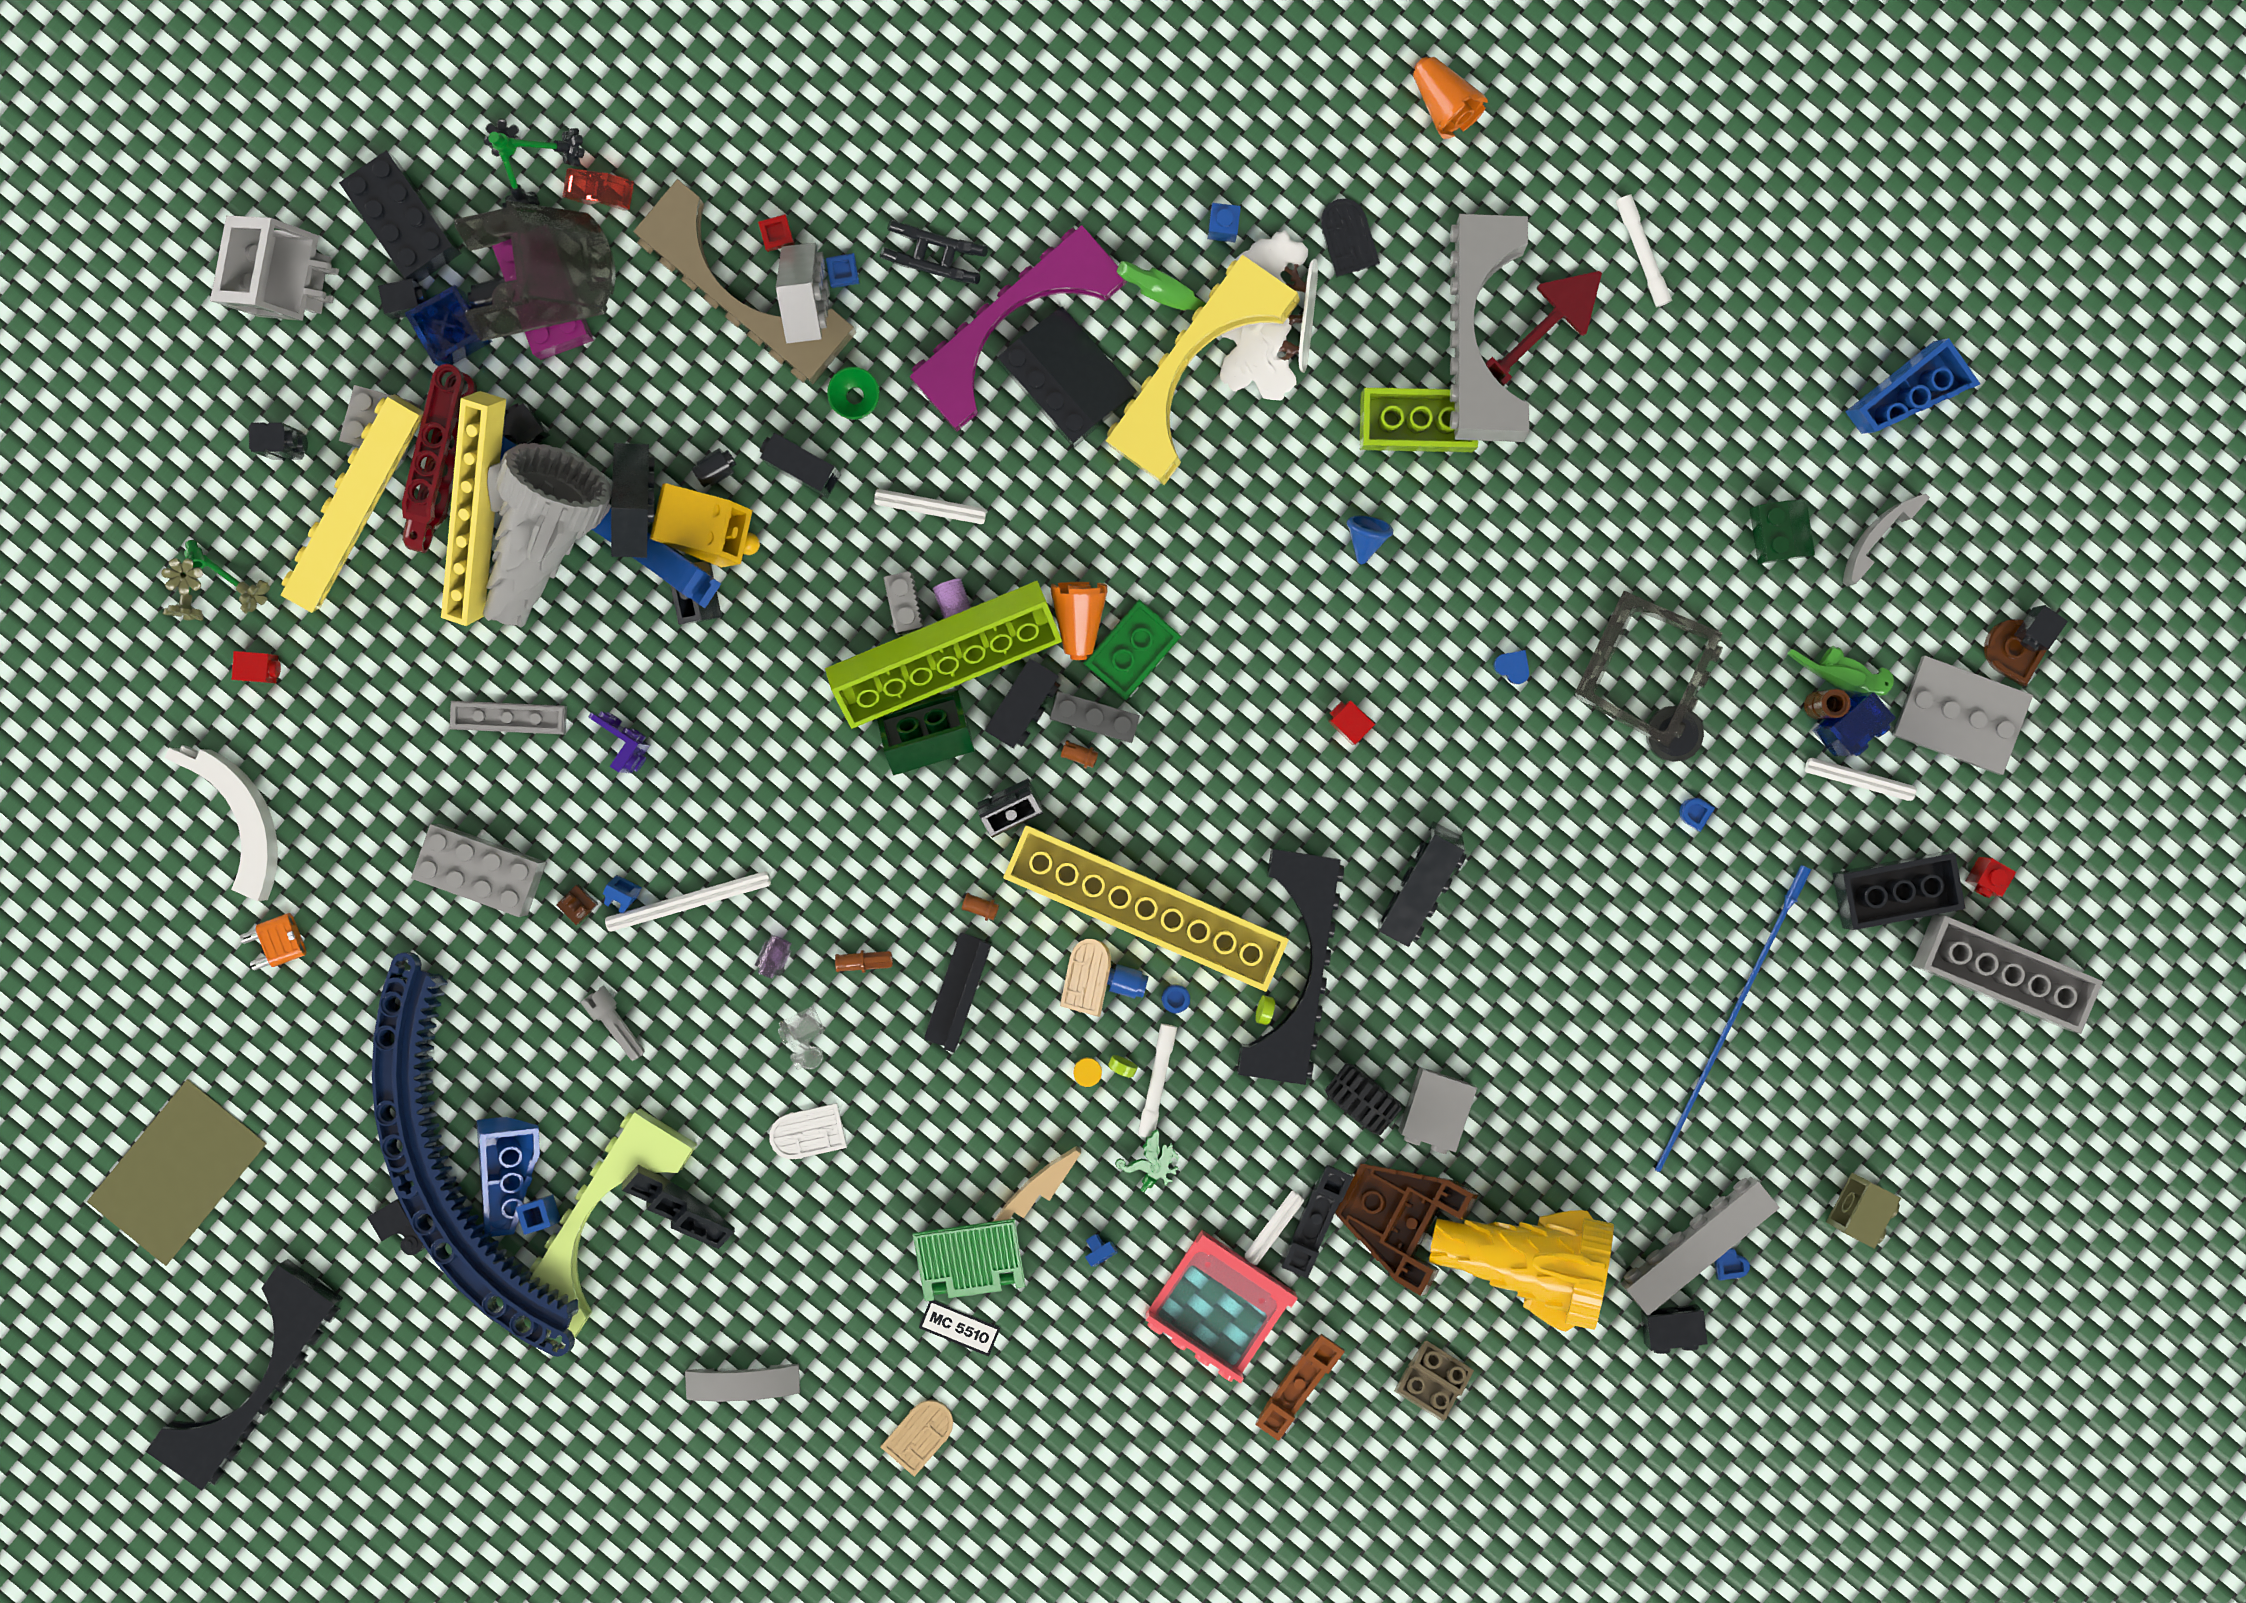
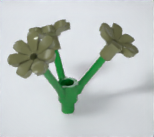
(185, 577)

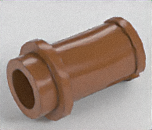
(1079, 754)
(980, 906)

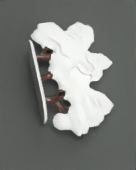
(1259, 343)

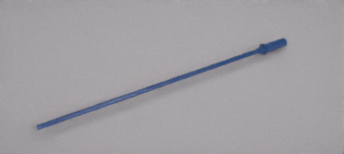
(1790, 898)

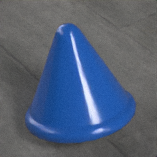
(1367, 535)

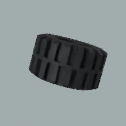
(1363, 1099)

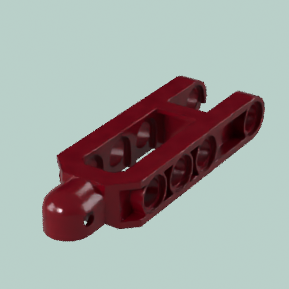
(442, 415)

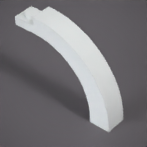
(252, 815)

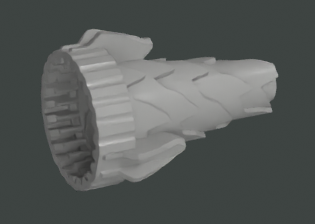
(545, 505)

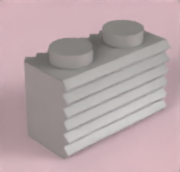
(903, 603)

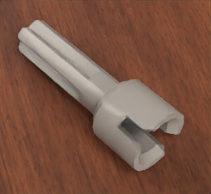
(602, 1007)

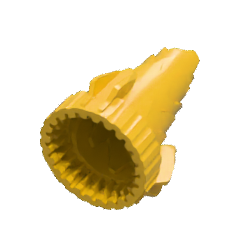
(1552, 1265)

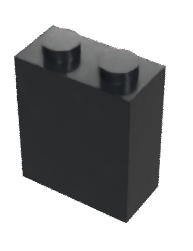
(799, 465)

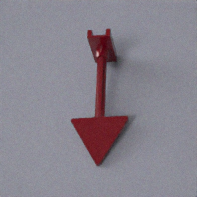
(1572, 299)

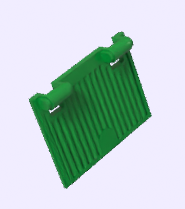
(969, 1259)

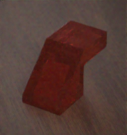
(598, 187)

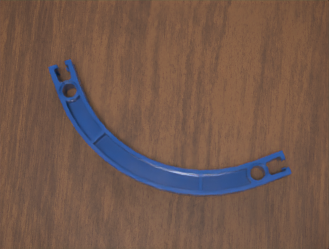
(662, 561)

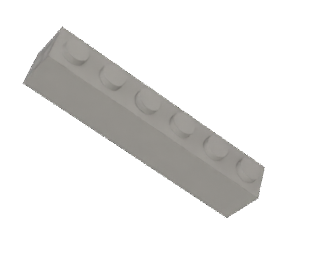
(1699, 1244)

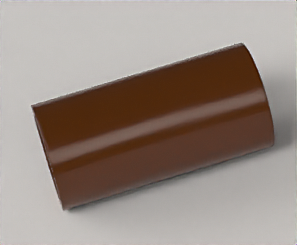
(1827, 704)

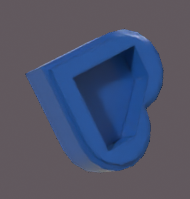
(1513, 666)
(1731, 1265)

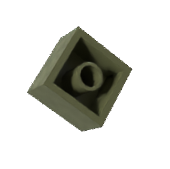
(1864, 1210)

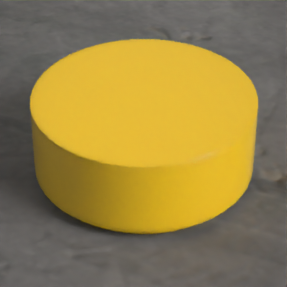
(1087, 1072)

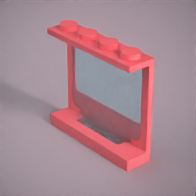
(1219, 1306)

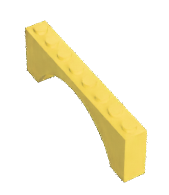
(1241, 299)

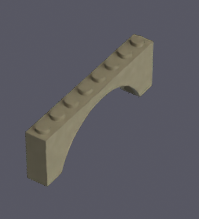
(675, 235)

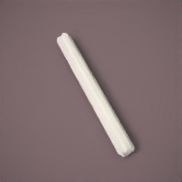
(687, 901)

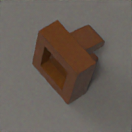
(577, 904)

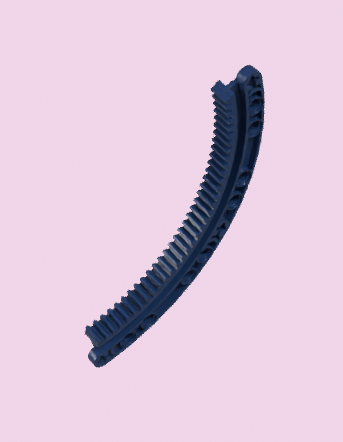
(402, 1082)

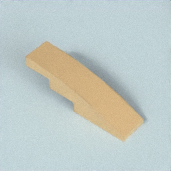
(1042, 1183)

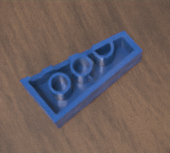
(1919, 384)

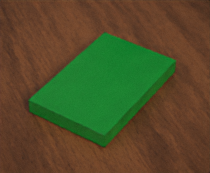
(1132, 649)

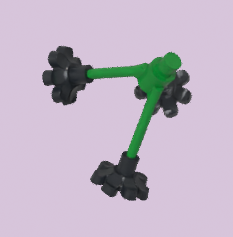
(505, 145)

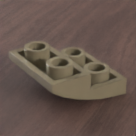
(1434, 1380)

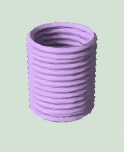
(951, 597)

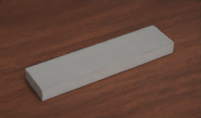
(508, 717)

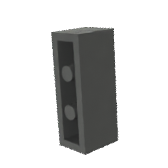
(1094, 717)

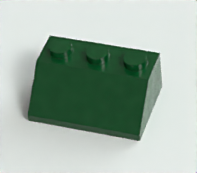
(925, 733)

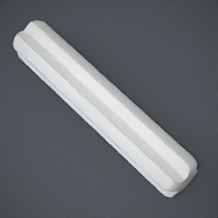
(1274, 1227)

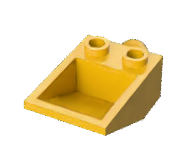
(703, 526)

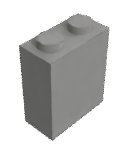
(1437, 1110)

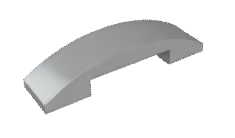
(1858, 561)
(742, 1384)

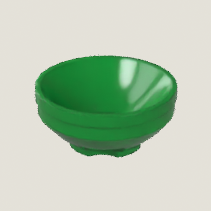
(846, 380)

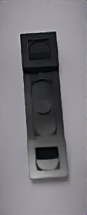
(1316, 1220)

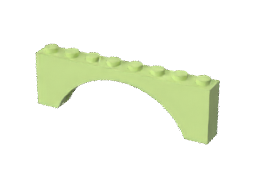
(641, 1143)

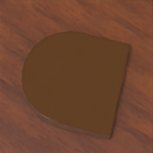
(2008, 655)

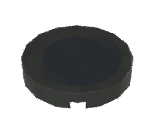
(1680, 748)

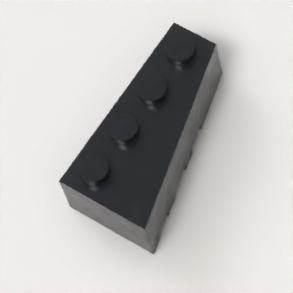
(631, 499)

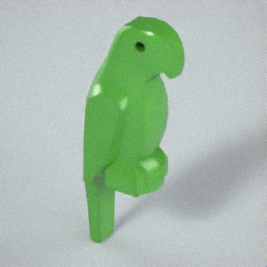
(1160, 287)
(1846, 672)

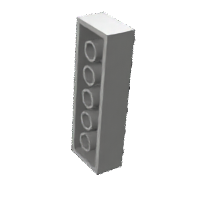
(2007, 973)

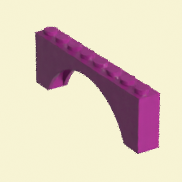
(1072, 267)

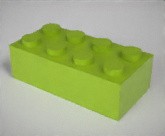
(1409, 421)

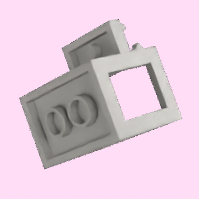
(270, 269)

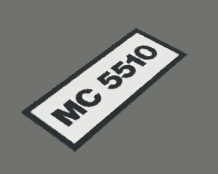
(959, 1328)

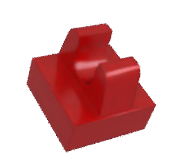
(776, 233)

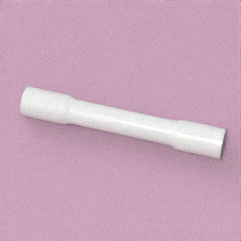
(1654, 279)
(1163, 1050)

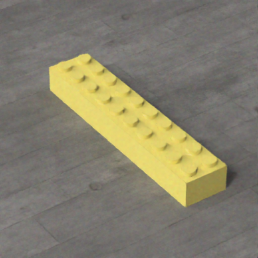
(1146, 908)

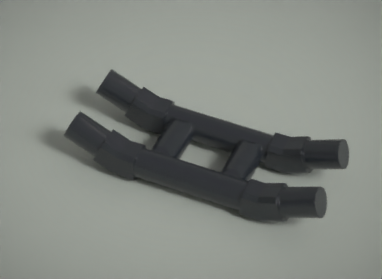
(923, 238)

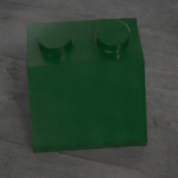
(1782, 531)

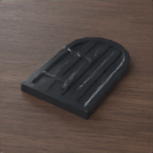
(1348, 237)

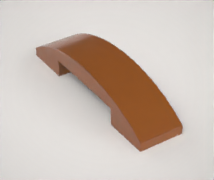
(1298, 1385)

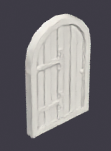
(808, 1132)

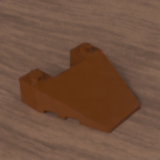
(1392, 1214)

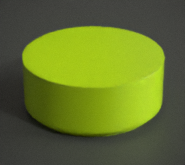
(1265, 1010)
(1122, 1066)

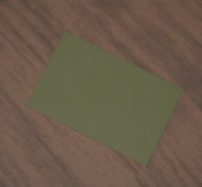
(176, 1172)

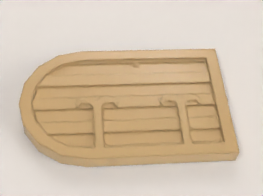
(1087, 977)
(919, 1435)

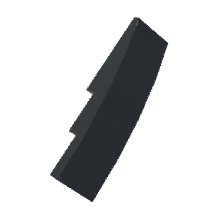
(684, 1210)

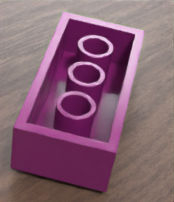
(547, 340)

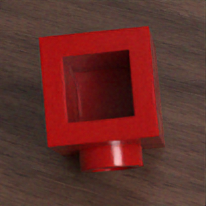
(1990, 877)

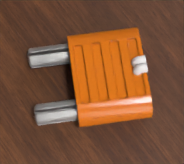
(279, 941)

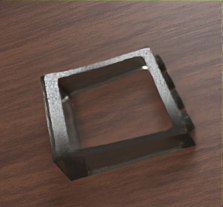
(1626, 607)

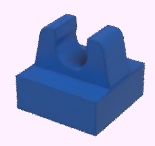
(622, 892)
(1099, 1251)

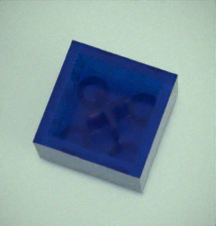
(444, 327)
(1854, 730)

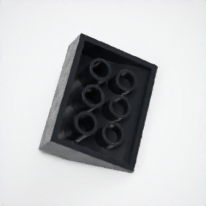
(1066, 376)

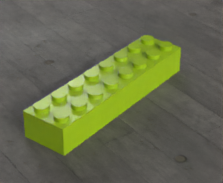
(943, 655)

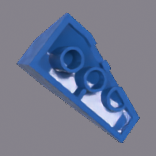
(506, 1165)

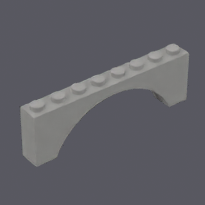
(1481, 403)

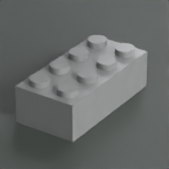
(802, 292)
(478, 870)

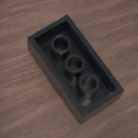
(400, 217)
(1898, 890)

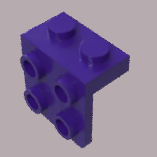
(632, 753)

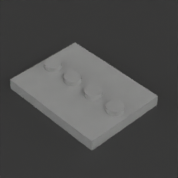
(1962, 715)

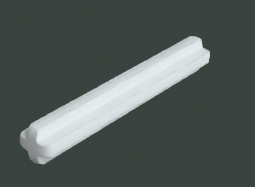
(930, 506)
(1860, 779)

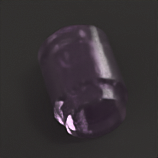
(773, 956)

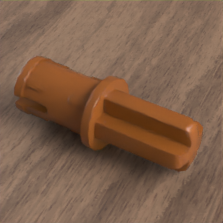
(863, 961)

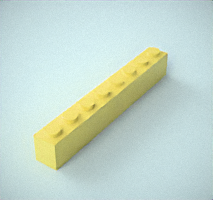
(352, 503)
(470, 515)

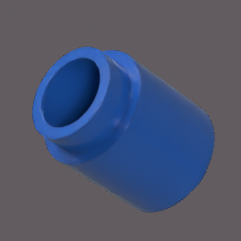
(1127, 981)

